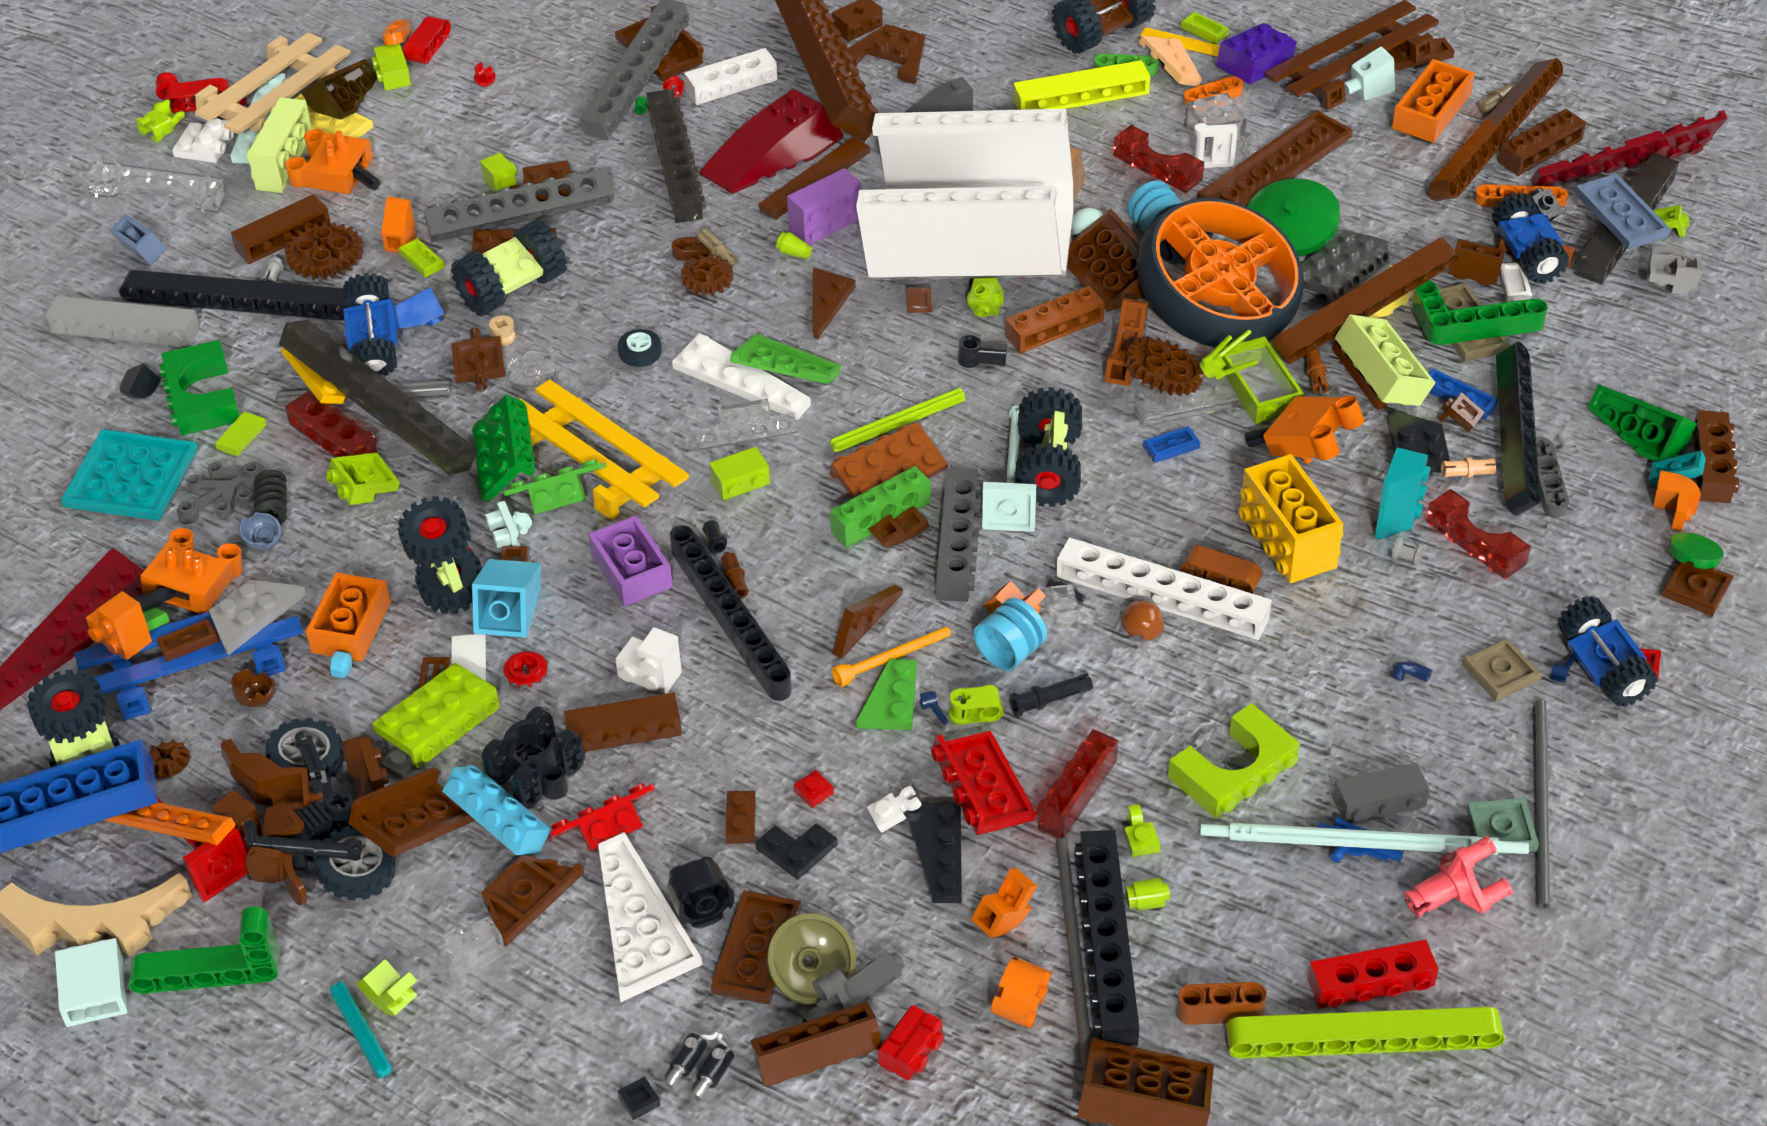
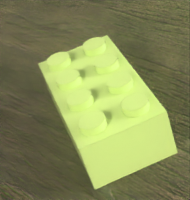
(277, 142)
(1384, 360)

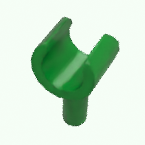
(641, 105)

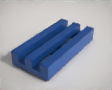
(1174, 446)

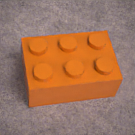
(348, 616)

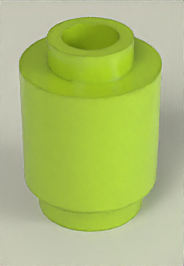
(1147, 894)

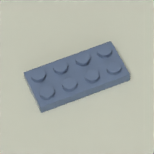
(1622, 211)

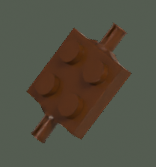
(538, 173)
(478, 359)

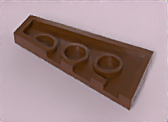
(1401, 57)

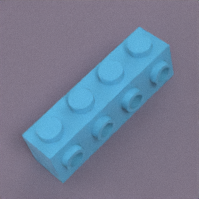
(496, 810)

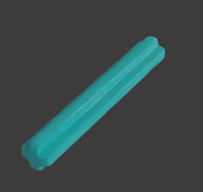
(361, 1030)

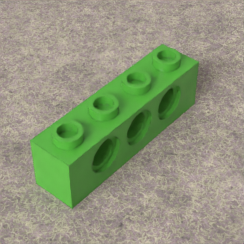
(854, 518)

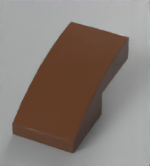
(898, 530)

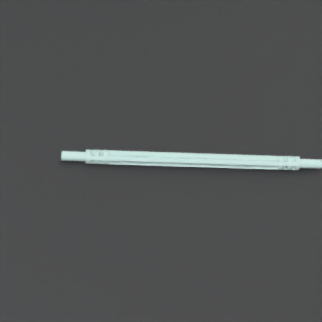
(1354, 838)

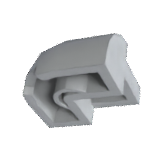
(1673, 267)

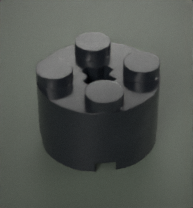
(699, 892)

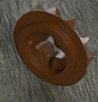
(165, 767)

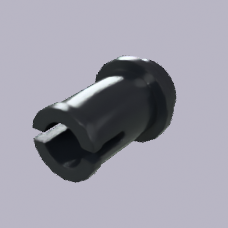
(716, 541)

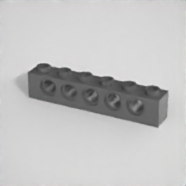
(957, 535)

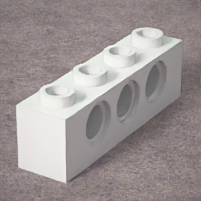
(730, 76)

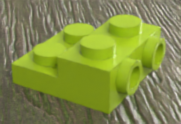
(361, 477)

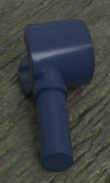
(1560, 672)
(929, 700)

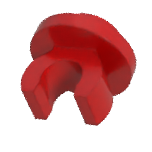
(483, 76)

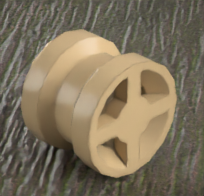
(502, 327)

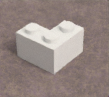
(651, 662)

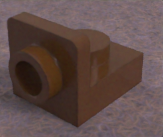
(1462, 411)

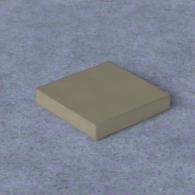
(1501, 669)

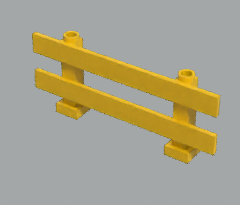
(624, 485)

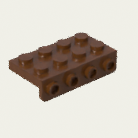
(681, 57)
(407, 813)

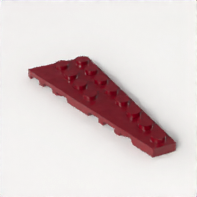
(1671, 144)
(66, 626)

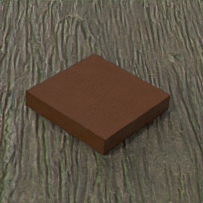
(1697, 587)

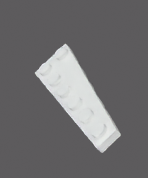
(712, 364)

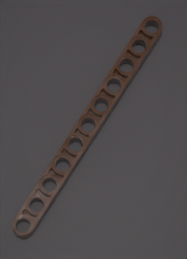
(1495, 130)

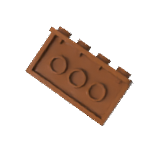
(888, 458)

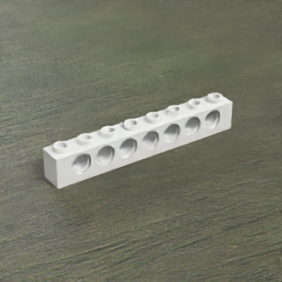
(1165, 587)

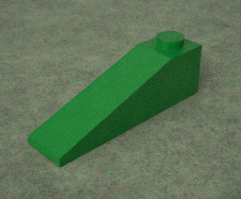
(1645, 427)

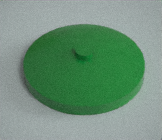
(1302, 210)

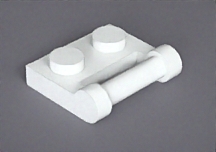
(1222, 144)

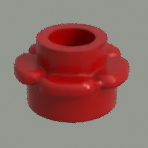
(679, 85)

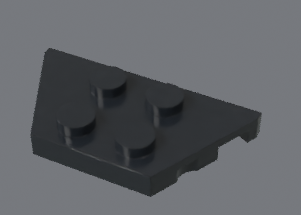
(1418, 436)

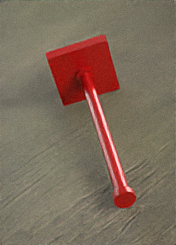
(216, 866)

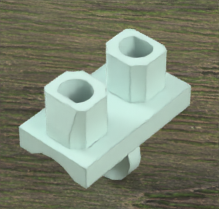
(511, 525)

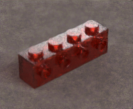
(1077, 784)

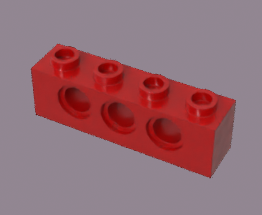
(1358, 968)

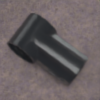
(973, 352)

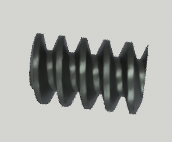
(271, 494)

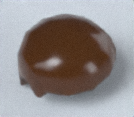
(252, 689)

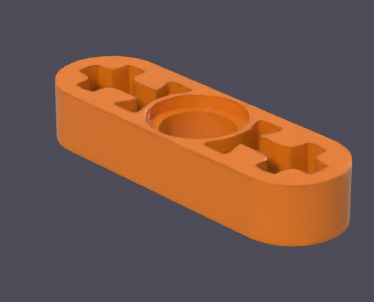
(396, 32)
(1230, 84)

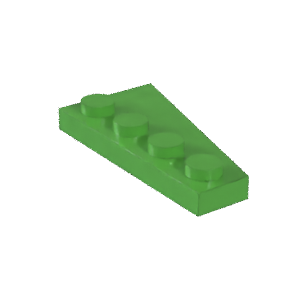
(783, 359)

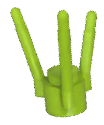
(1213, 364)

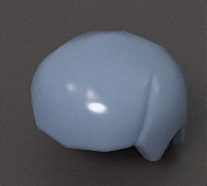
(260, 531)

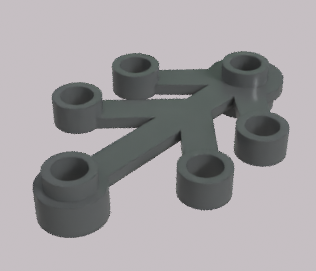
(189, 511)

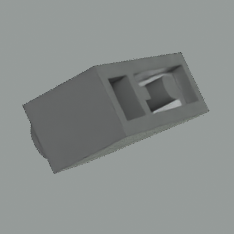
(949, 96)

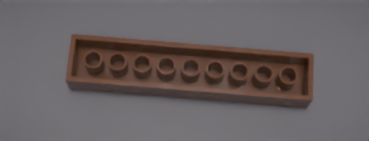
(829, 66)

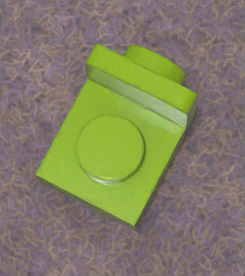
(1674, 218)

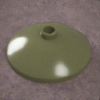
(812, 937)

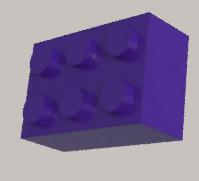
(1255, 52)

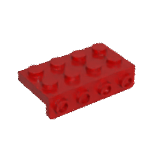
(982, 782)

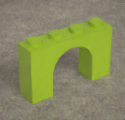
(1221, 789)

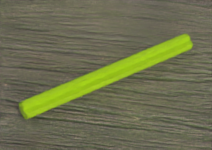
(897, 420)

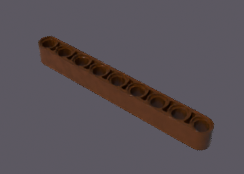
(1365, 300)

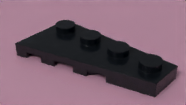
(938, 847)

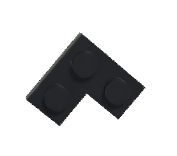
(796, 855)

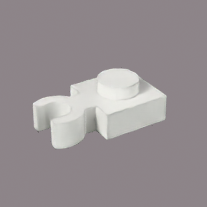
(889, 810)

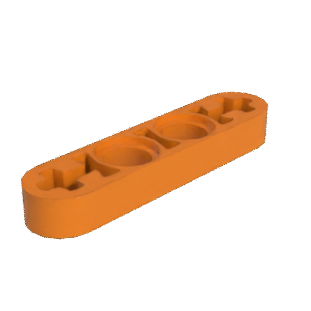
(1488, 195)

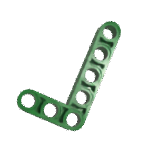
(1477, 322)
(217, 966)

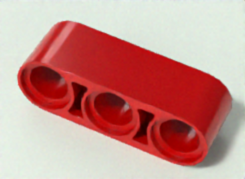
(426, 40)
(183, 94)

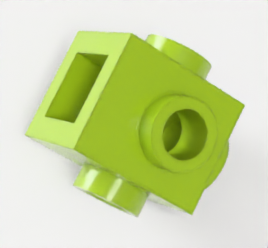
(985, 297)

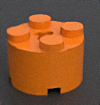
(1021, 992)

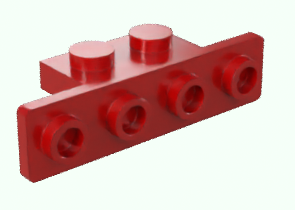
(606, 822)

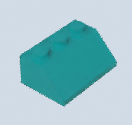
(1402, 493)

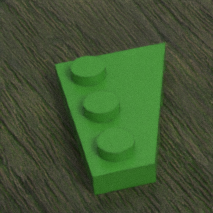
(892, 698)

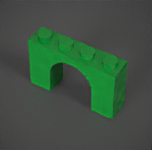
(197, 411)

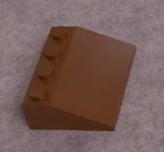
(1107, 260)
(1144, 1087)

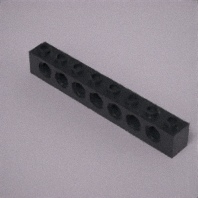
(1107, 916)

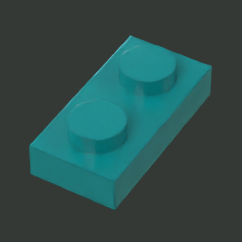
(1688, 465)

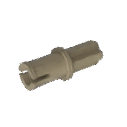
(1495, 98)
(716, 247)

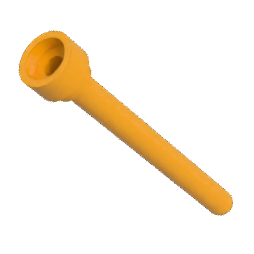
(844, 674)

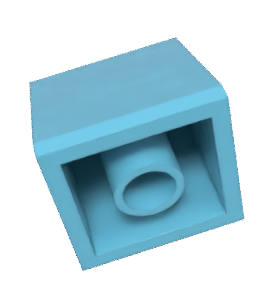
(505, 597)

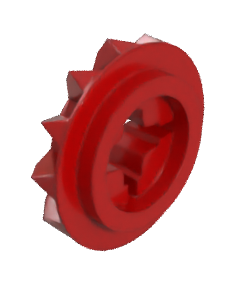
(534, 662)

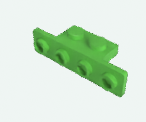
(556, 491)

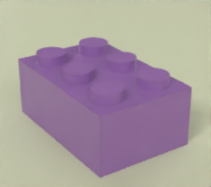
(824, 207)
(630, 560)

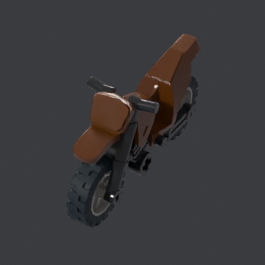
(305, 815)

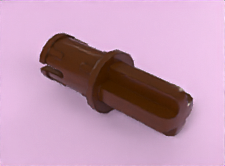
(734, 574)

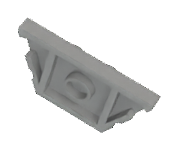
(251, 610)

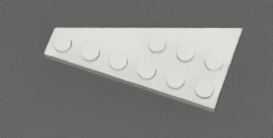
(643, 928)

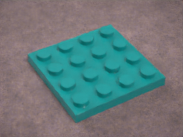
(130, 474)

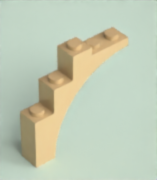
(43, 922)

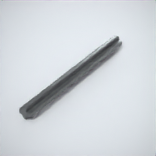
(412, 390)

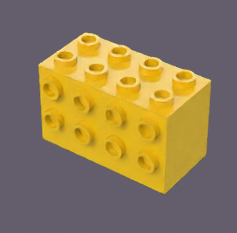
(1290, 518)

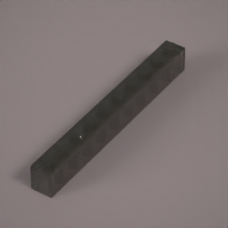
(378, 397)

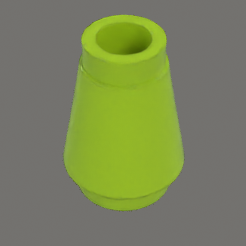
(792, 245)

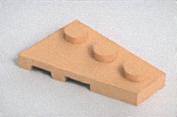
(1174, 57)

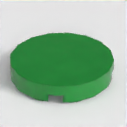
(1696, 549)

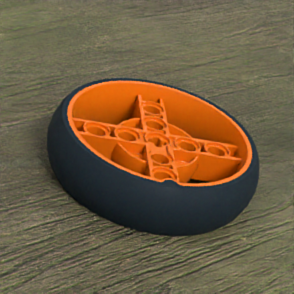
(1219, 271)

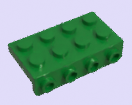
(502, 446)

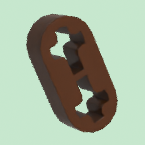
(689, 247)

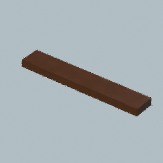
(840, 158)

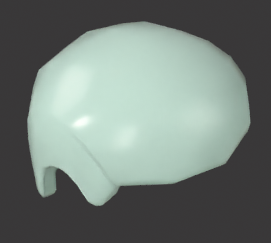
(1083, 219)

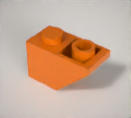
(398, 224)

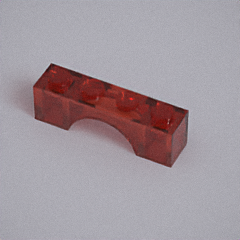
(1179, 170)
(1500, 552)

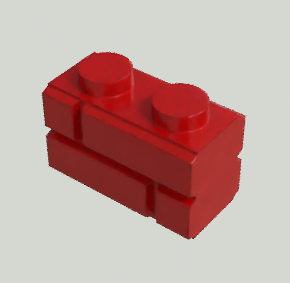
(910, 1043)

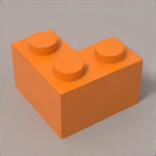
(120, 626)

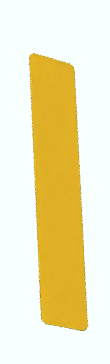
(1188, 43)

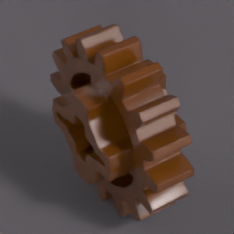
(707, 275)

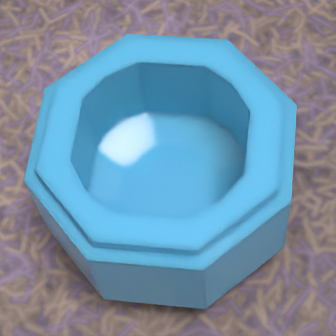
(341, 664)

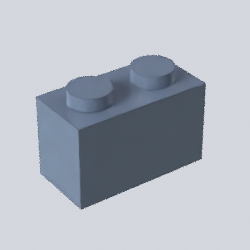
(138, 239)

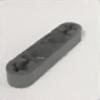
(1551, 476)

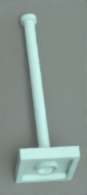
(1010, 504)

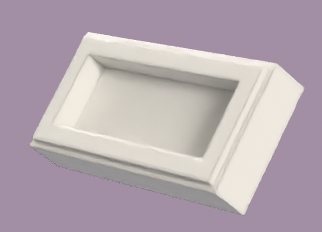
(1514, 282)

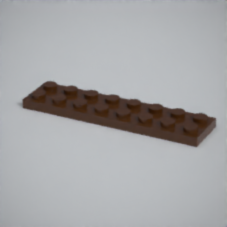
(1280, 159)

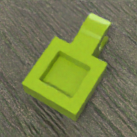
(1139, 835)

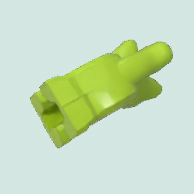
(159, 121)

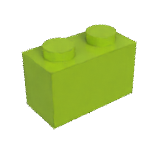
(391, 66)
(739, 473)

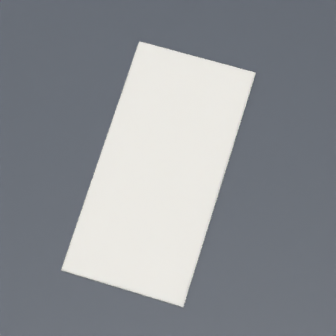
(470, 653)

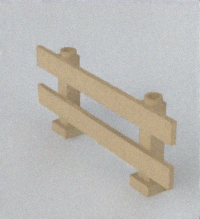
(279, 56)

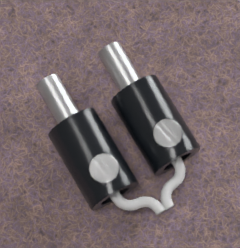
(689, 1055)

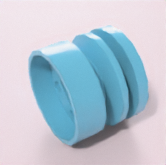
(1150, 202)
(1010, 634)

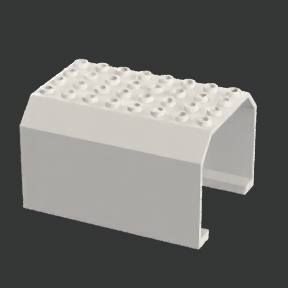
(970, 196)

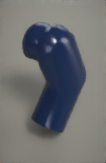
(1412, 669)

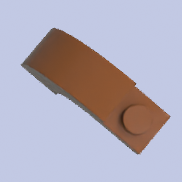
(1131, 327)

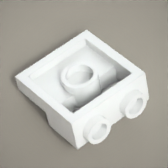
(203, 141)

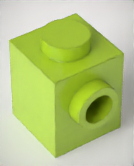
(498, 172)

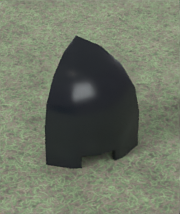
(139, 382)

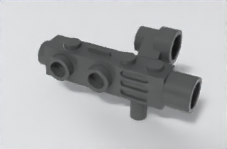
(841, 993)

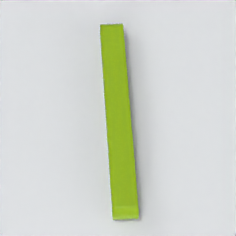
(1364, 1032)

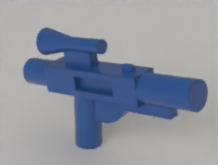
(1340, 851)

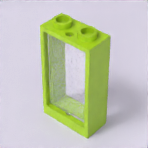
(1262, 388)

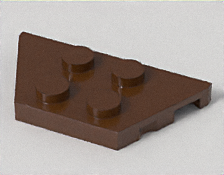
(526, 892)

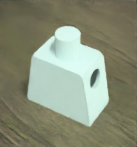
(1372, 75)

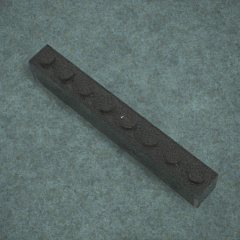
(1605, 249)

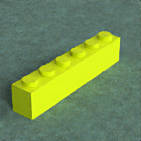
(1083, 87)

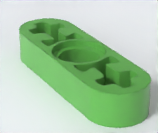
(1104, 60)

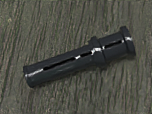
(1039, 697)

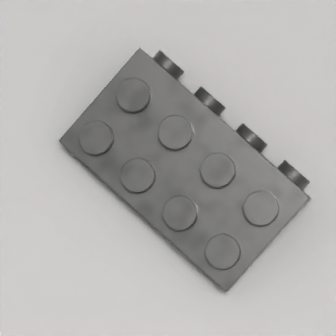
(1344, 264)

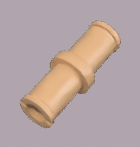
(1468, 467)

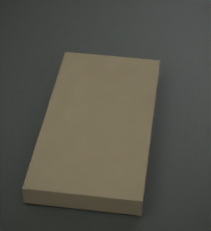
(1462, 297)

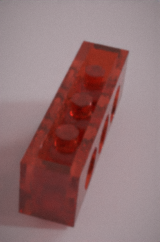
(329, 427)

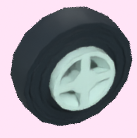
(639, 347)

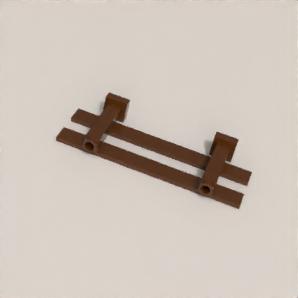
(1383, 23)

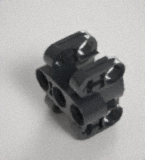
(534, 758)

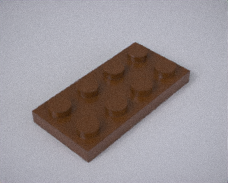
(743, 963)

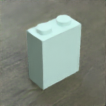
(91, 982)

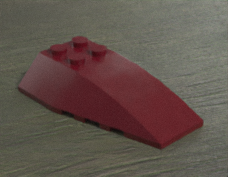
(770, 140)

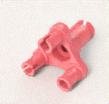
(1458, 882)

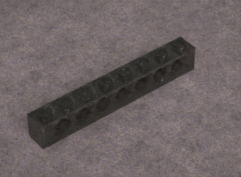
(674, 156)

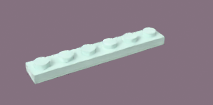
(247, 137)

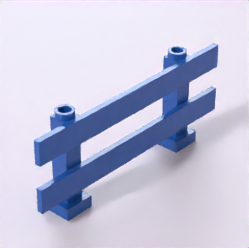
(125, 678)

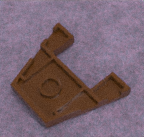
(893, 45)

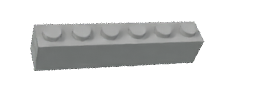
(123, 321)

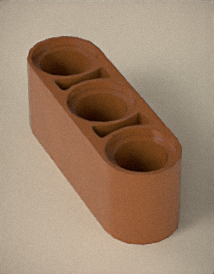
(1222, 568)
(1206, 1001)

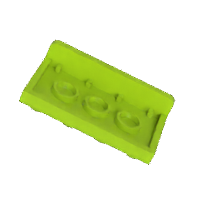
(438, 714)

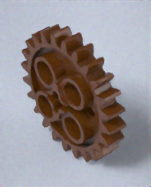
(324, 250)
(1164, 366)

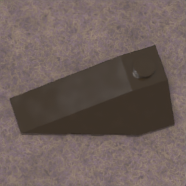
(341, 91)

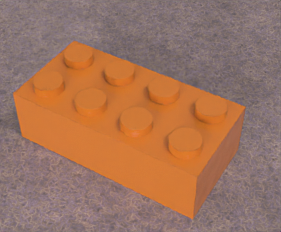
(1433, 100)

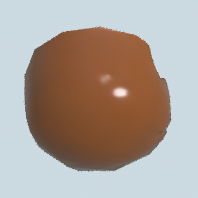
(1142, 619)

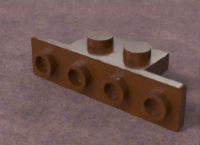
(363, 765)

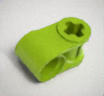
(977, 704)

